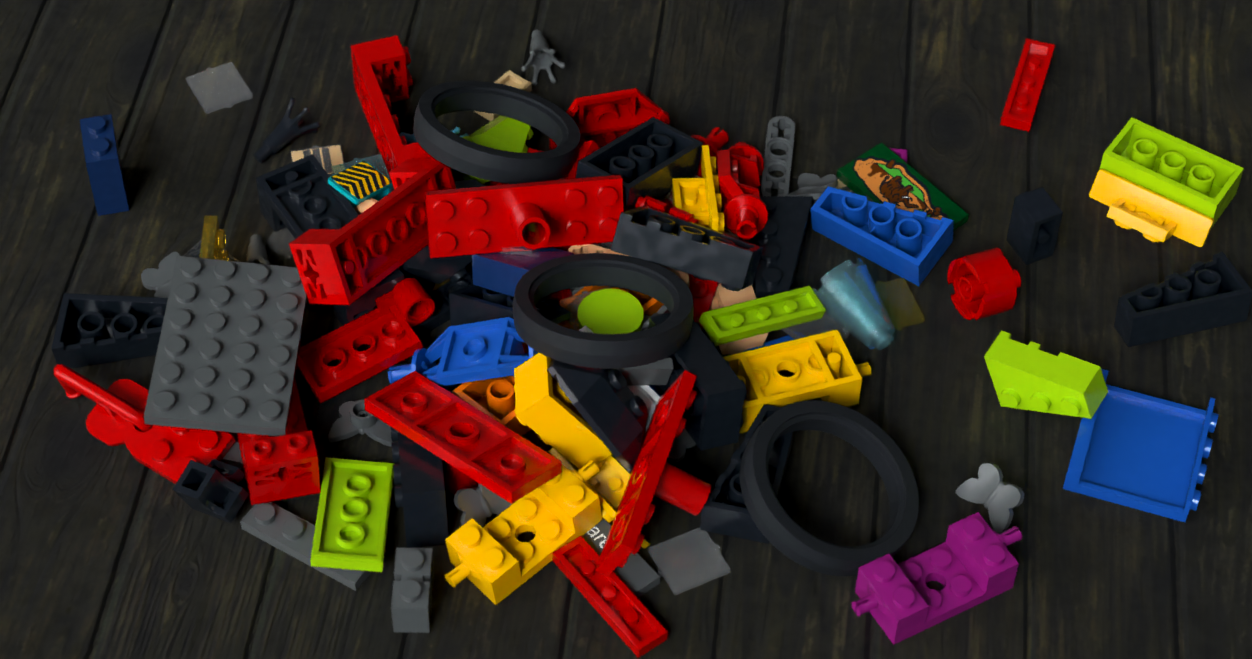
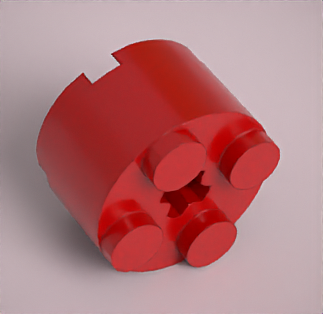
(983, 284)

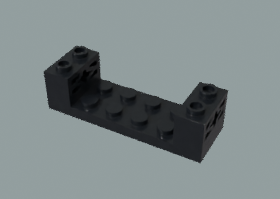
(303, 200)

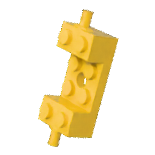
(820, 369)
(553, 512)

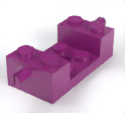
(969, 565)

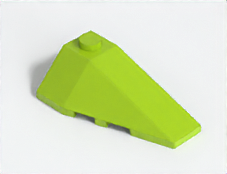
(503, 135)

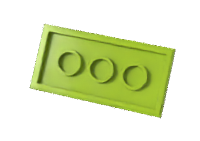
(353, 515)

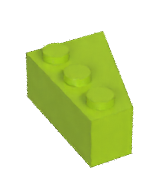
(1042, 381)

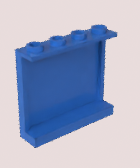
(1142, 453)

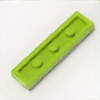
(762, 315)

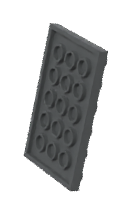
(228, 347)

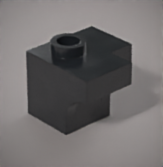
(212, 489)

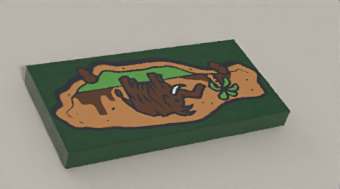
(888, 178)

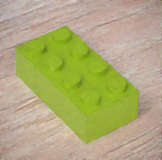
(1173, 168)

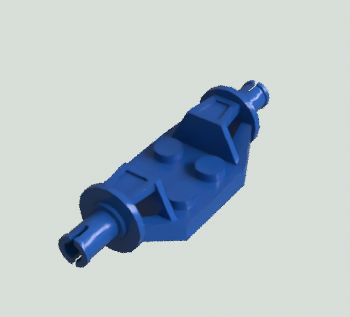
(468, 354)

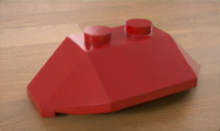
(611, 115)

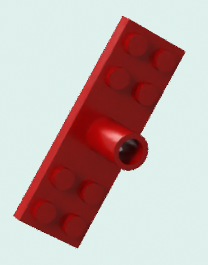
(498, 215)
(468, 441)
(654, 477)

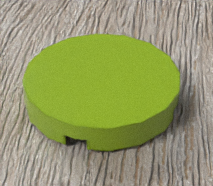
(611, 312)

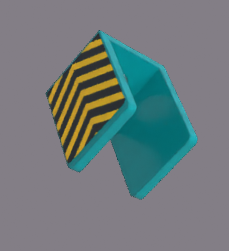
(361, 183)

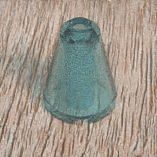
(856, 304)

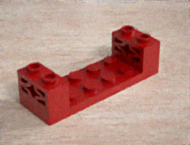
(378, 81)
(349, 261)
(282, 464)

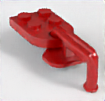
(120, 420)

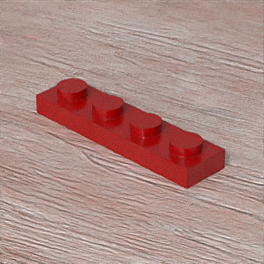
(1027, 85)
(610, 597)

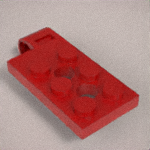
(384, 329)

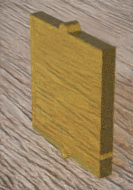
(900, 303)

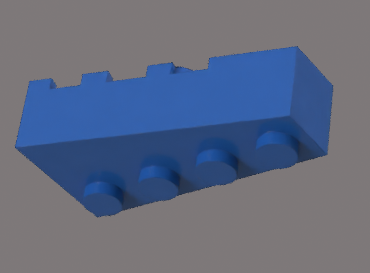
(888, 236)

